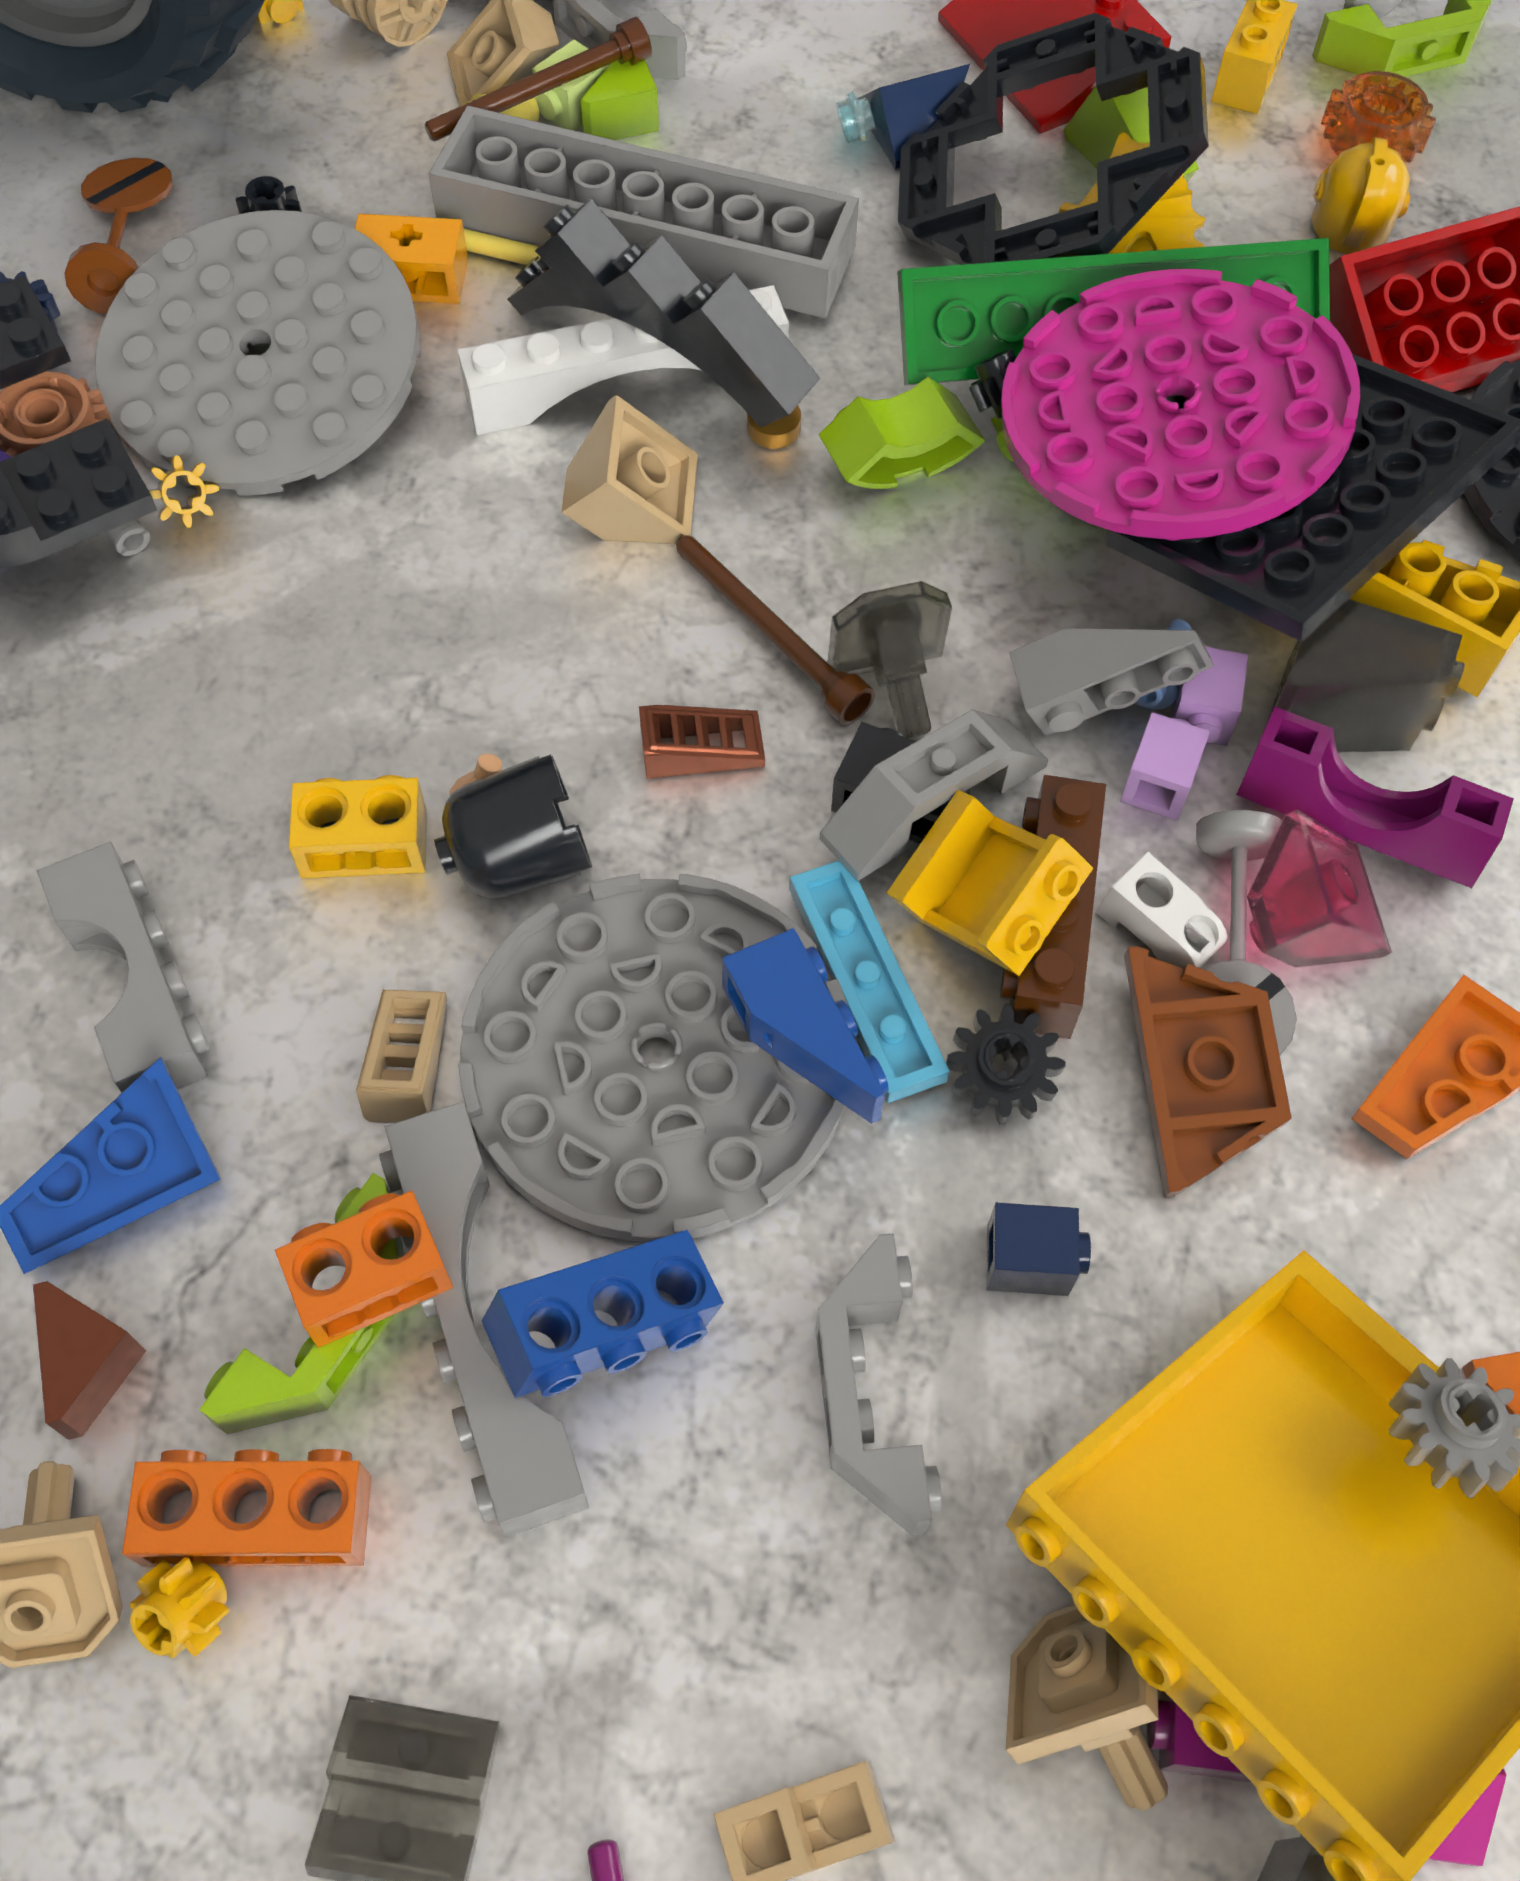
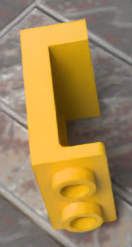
(989, 883)

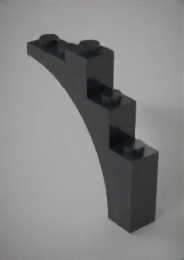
(653, 289)

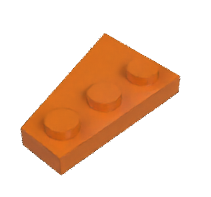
(1448, 1073)

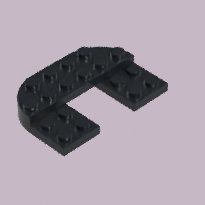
(67, 485)

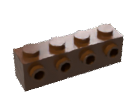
(1057, 972)

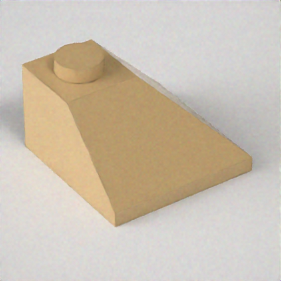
(501, 47)
(631, 479)

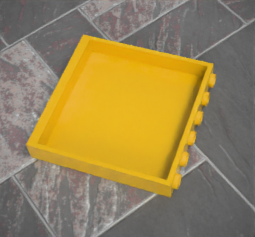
(1300, 1577)

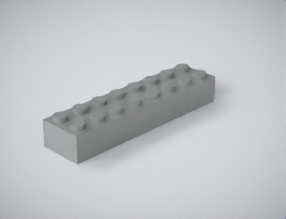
(517, 173)

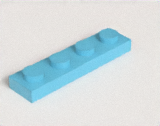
(870, 979)

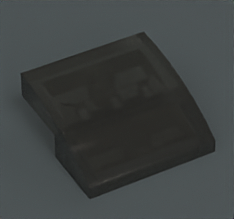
(403, 1794)

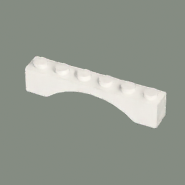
(523, 376)

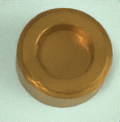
(778, 433)

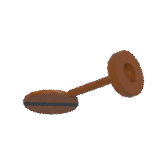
(117, 188)

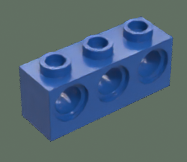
(618, 1284)

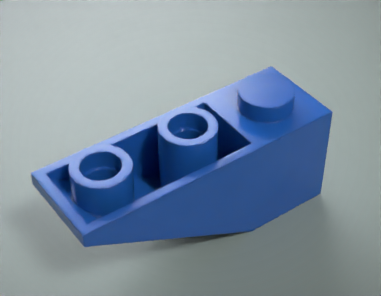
(792, 1016)

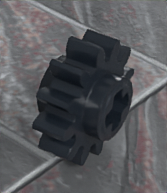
(1011, 1041)

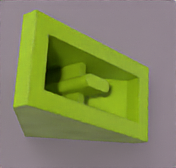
(621, 102)

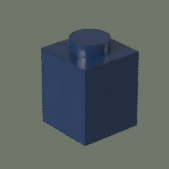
(1035, 1249)

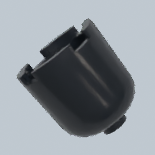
(510, 832)

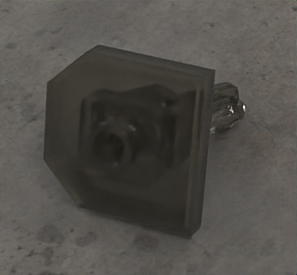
(893, 636)

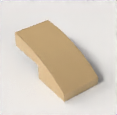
(805, 1826)

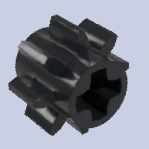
(268, 194)
(991, 374)

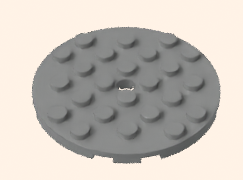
(312, 403)
(577, 1109)

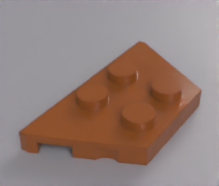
(1205, 1066)

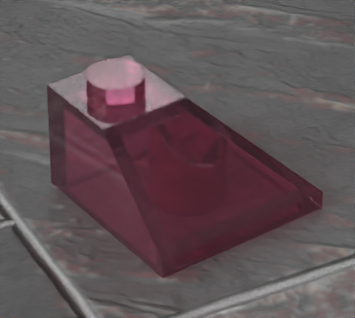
(1315, 898)

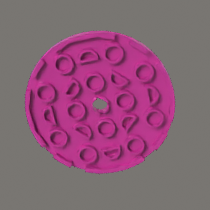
(1261, 421)

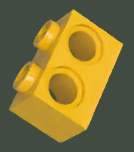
(1253, 54)
(358, 840)

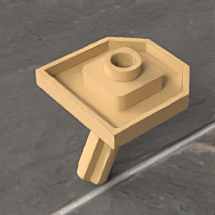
(54, 1577)
(1081, 1689)

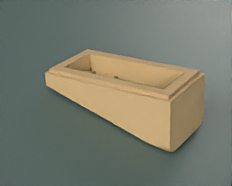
(402, 1094)

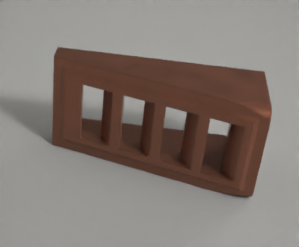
(684, 759)

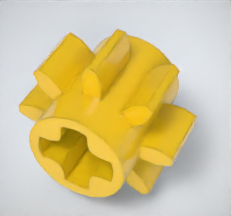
(195, 502)
(178, 1608)

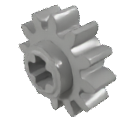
(1458, 1427)

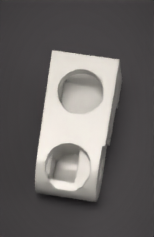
(1163, 914)

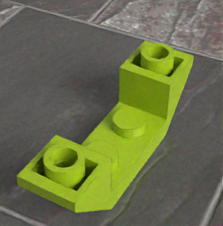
(1360, 42)
(258, 1394)

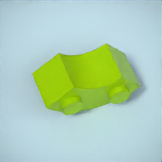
(900, 436)

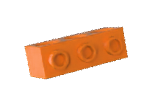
(276, 1537)

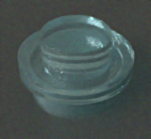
(855, 118)

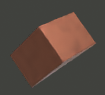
(80, 1359)

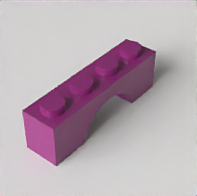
(1438, 829)

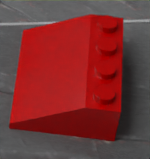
(987, 23)
(1435, 301)

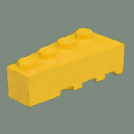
(1455, 598)

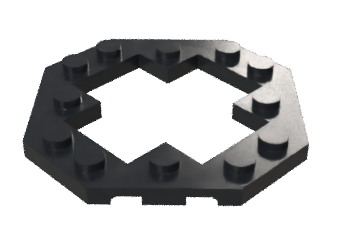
(1125, 183)

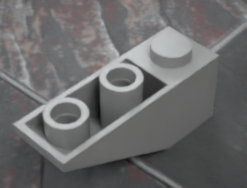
(1099, 670)

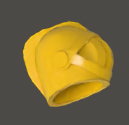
(1361, 197)

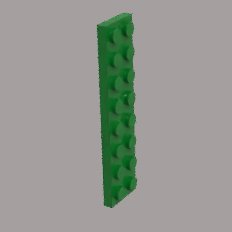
(973, 311)

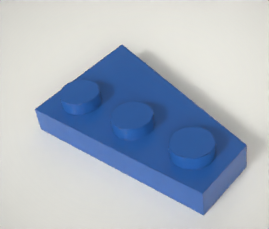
(110, 1174)

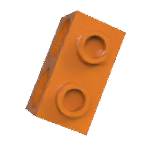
(370, 1285)

